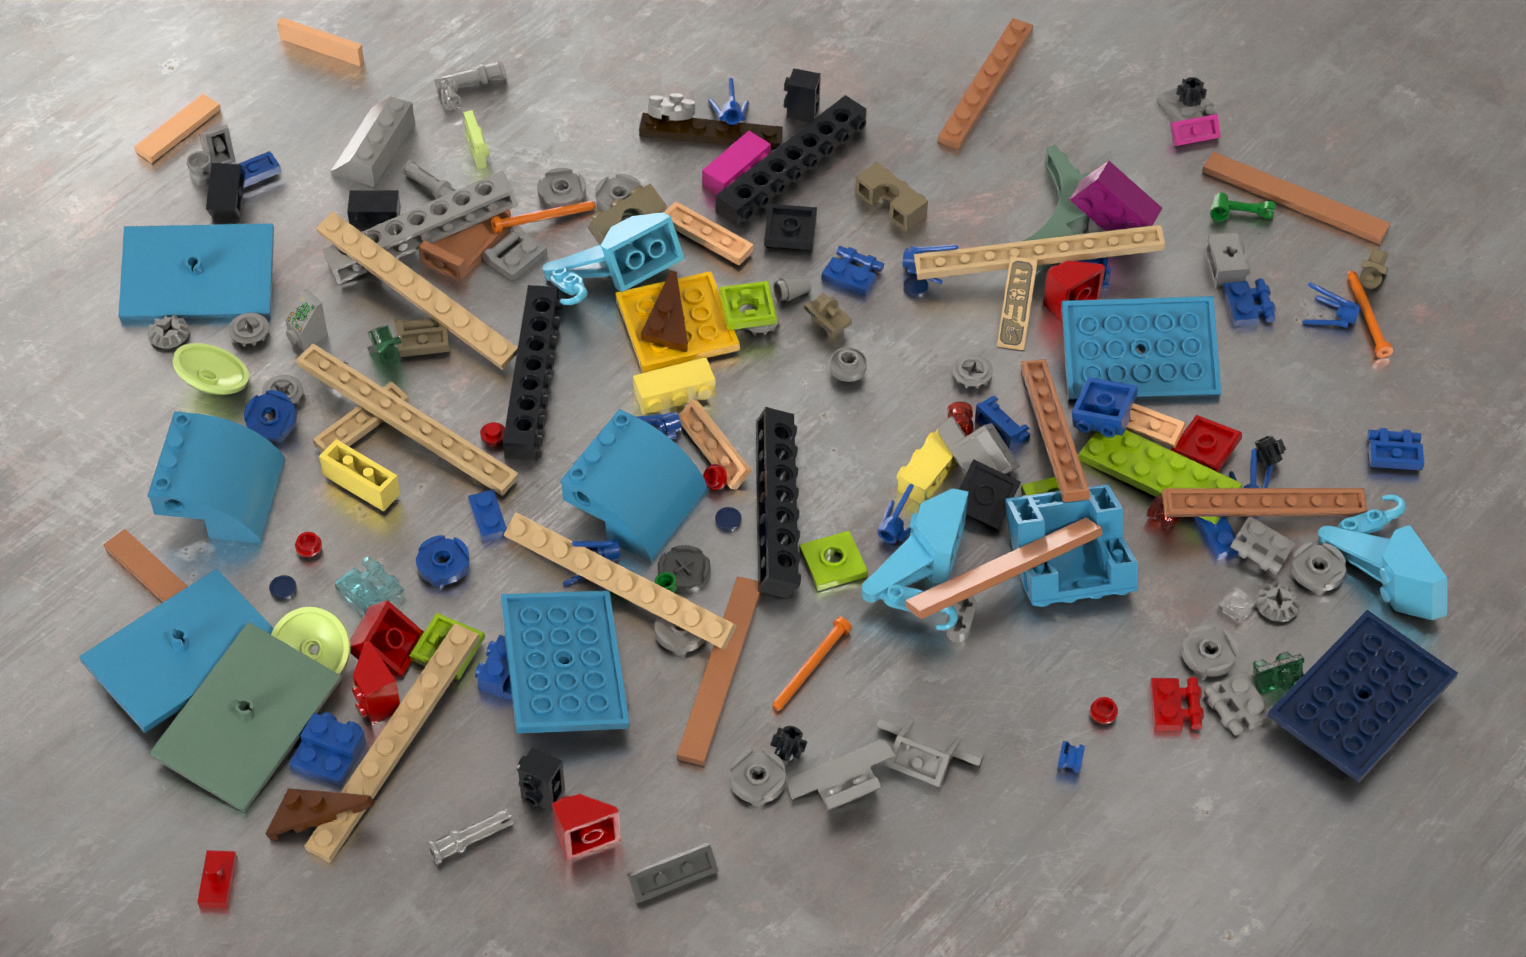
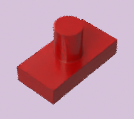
(217, 879)

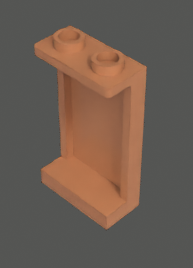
(461, 251)

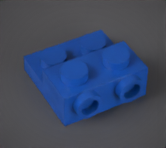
(1104, 407)
(494, 673)
(328, 749)

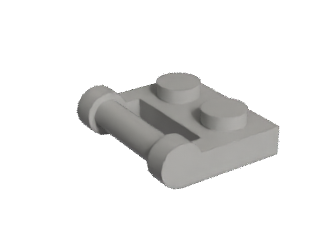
(517, 260)

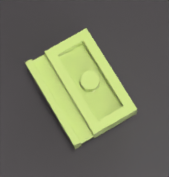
(475, 140)

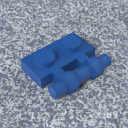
(849, 276)
(1241, 303)
(1403, 453)

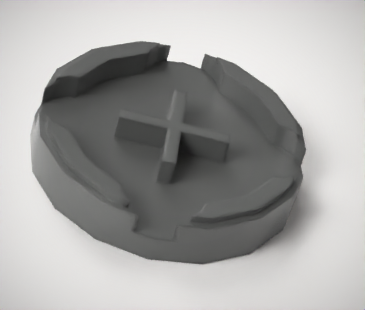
(688, 566)

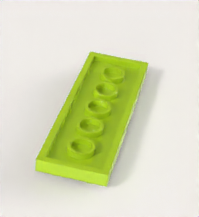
(1150, 465)

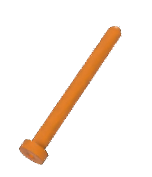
(498, 224)
(1383, 349)
(841, 626)

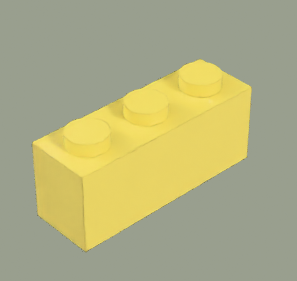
(674, 385)
(926, 469)
(359, 475)

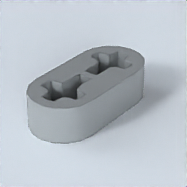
(964, 618)

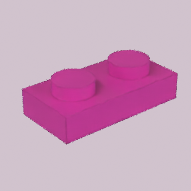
(1195, 129)

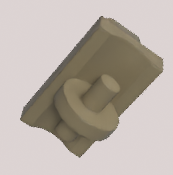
(1374, 268)
(825, 311)

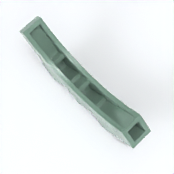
(1067, 217)

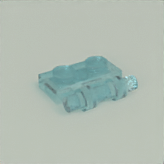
(360, 590)

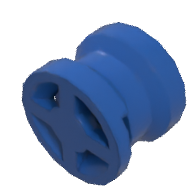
(1071, 756)

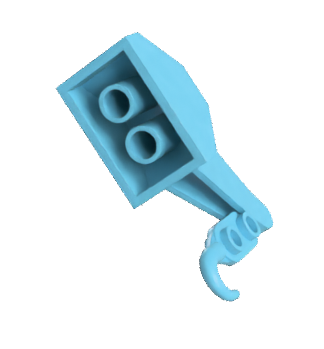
(627, 254)
(926, 553)
(1403, 564)

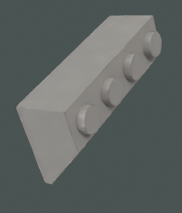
(376, 142)

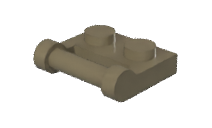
(421, 337)

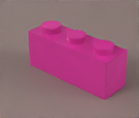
(734, 162)

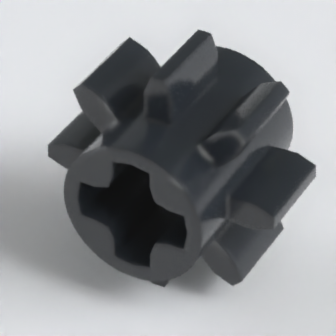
(1191, 91)
(1269, 450)
(788, 743)

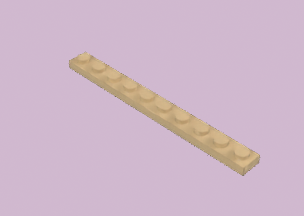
(1044, 250)
(417, 290)
(407, 419)
(621, 581)
(396, 737)

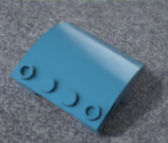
(217, 475)
(635, 484)
(1087, 571)

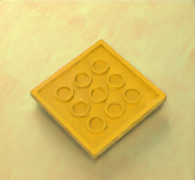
(702, 317)

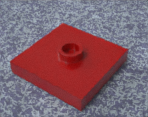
(1207, 442)

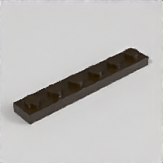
(706, 130)

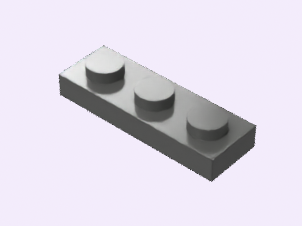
(672, 872)

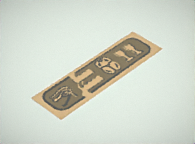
(1017, 303)

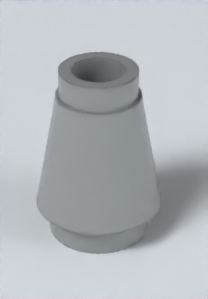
(790, 288)

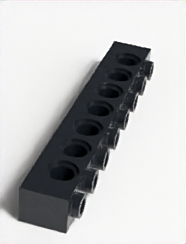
(790, 161)
(531, 373)
(777, 503)

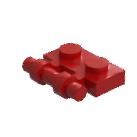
(1167, 707)

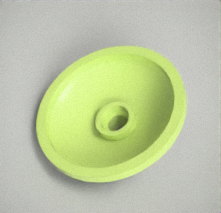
(210, 369)
(318, 627)

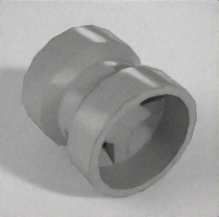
(200, 167)

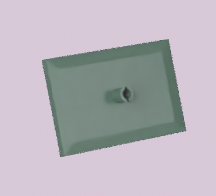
(245, 717)

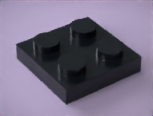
(790, 226)
(988, 493)

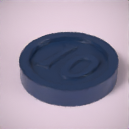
(915, 287)
(728, 519)
(283, 587)

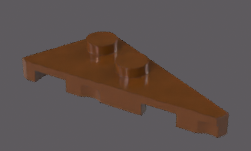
(666, 321)
(313, 808)

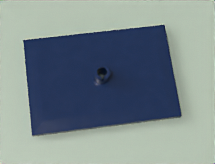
(1362, 695)

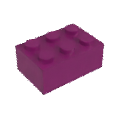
(1114, 200)

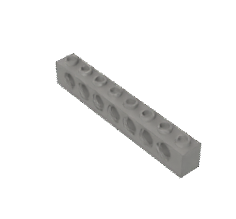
(430, 222)

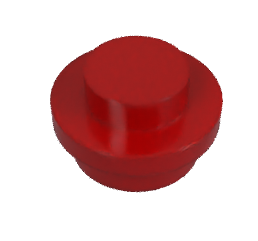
(492, 434)
(715, 476)
(308, 544)
(1104, 710)

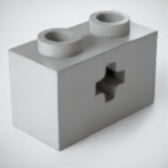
(1226, 258)

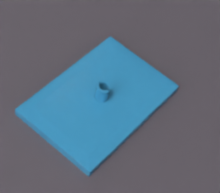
(227, 279)
(1171, 333)
(172, 649)
(563, 662)

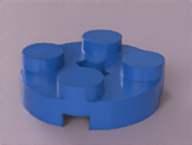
(285, 413)
(442, 573)

